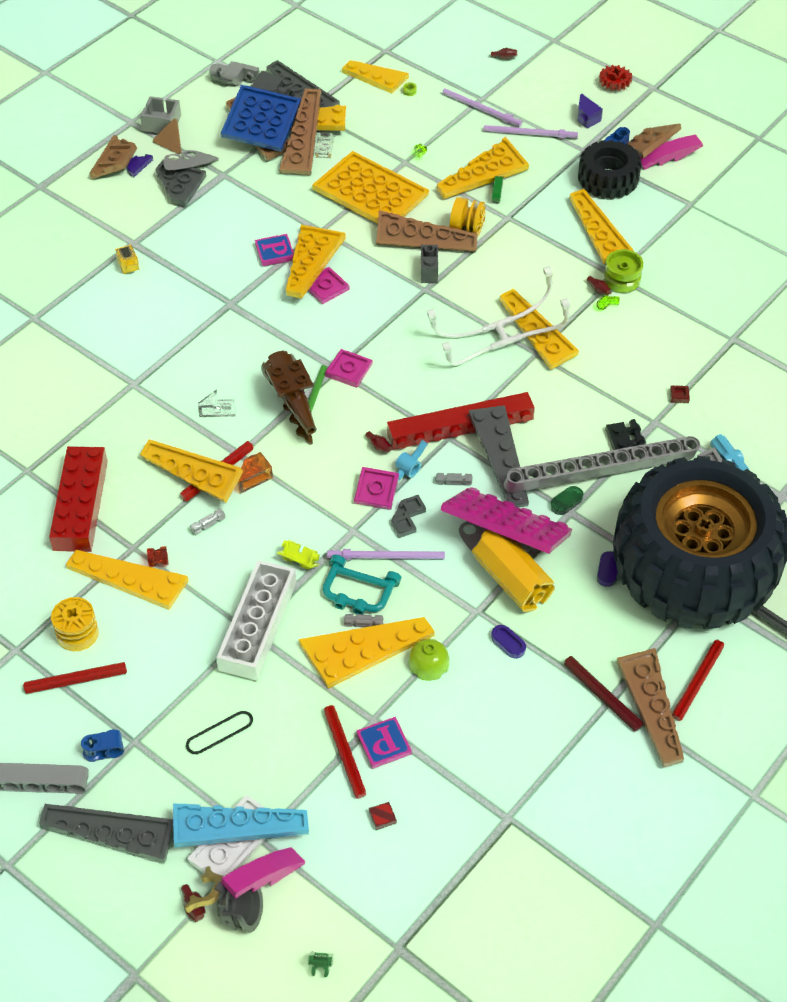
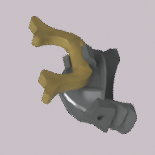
(233, 912)

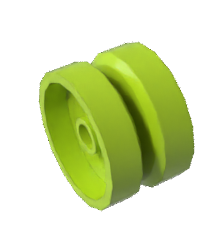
(623, 270)

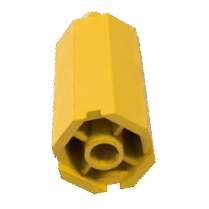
(514, 570)

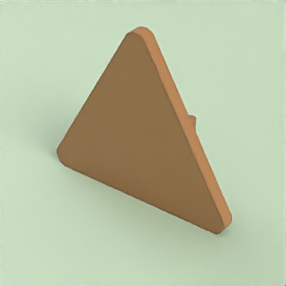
(170, 137)

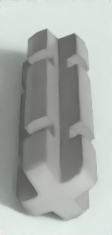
(454, 478)
(207, 521)
(363, 620)

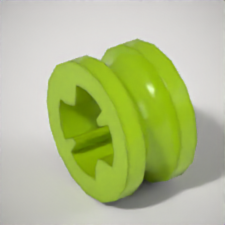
(409, 85)

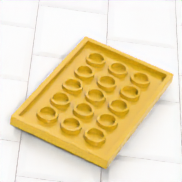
(369, 188)

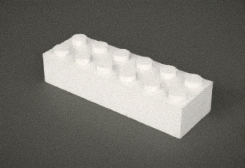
(256, 620)

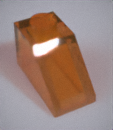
(255, 472)

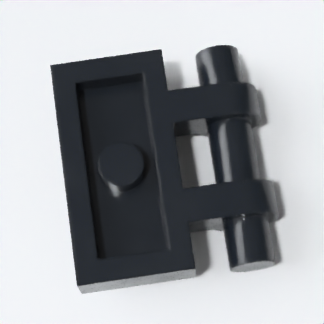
(620, 435)

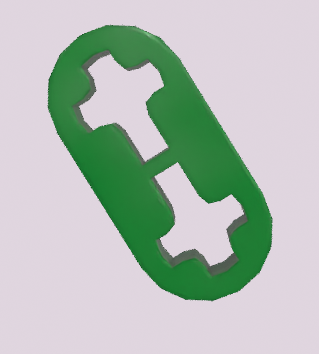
(497, 189)

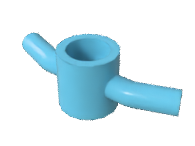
(408, 463)

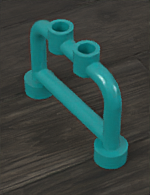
(359, 606)

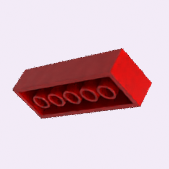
(78, 499)

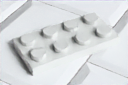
(227, 856)

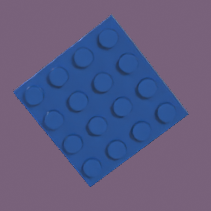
(261, 118)

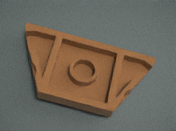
(652, 138)
(114, 157)

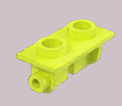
(306, 558)

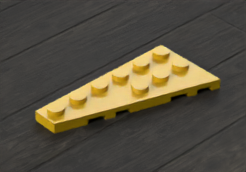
(499, 161)
(310, 257)
(353, 651)

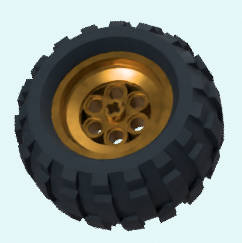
(700, 542)

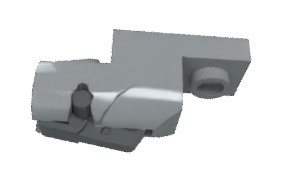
(234, 73)

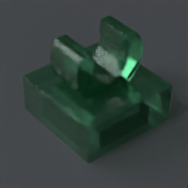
(321, 959)

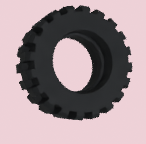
(609, 183)

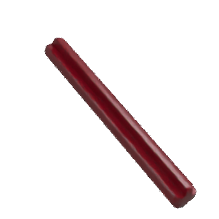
(603, 693)

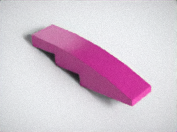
(673, 149)
(262, 870)

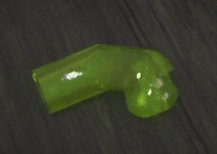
(420, 150)
(606, 301)

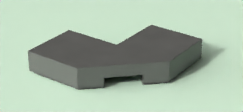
(402, 519)

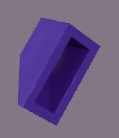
(588, 112)

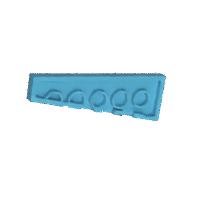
(213, 825)

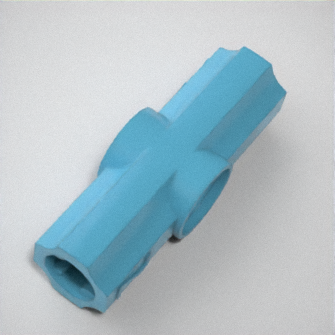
(728, 452)

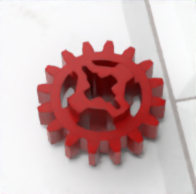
(615, 77)

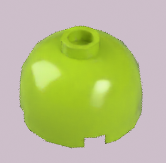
(429, 659)

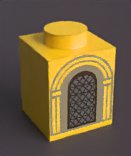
(127, 259)

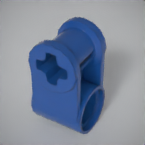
(620, 134)
(104, 745)

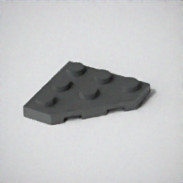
(181, 183)

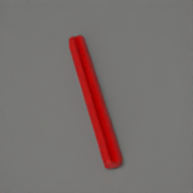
(231, 459)
(75, 677)
(698, 680)
(345, 752)

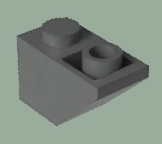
(429, 263)

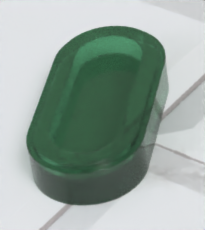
(566, 500)

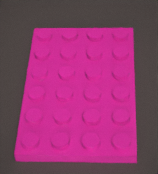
(507, 519)

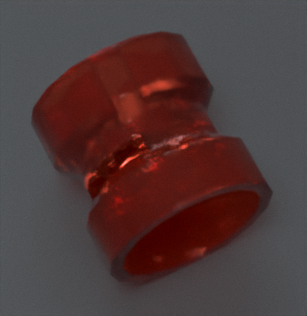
(157, 556)

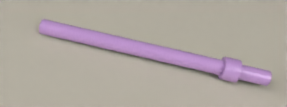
(507, 118)
(561, 133)
(348, 554)

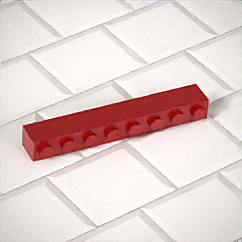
(454, 421)

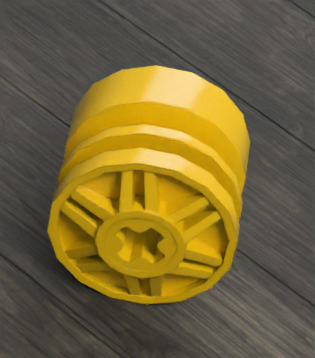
(469, 217)
(75, 624)

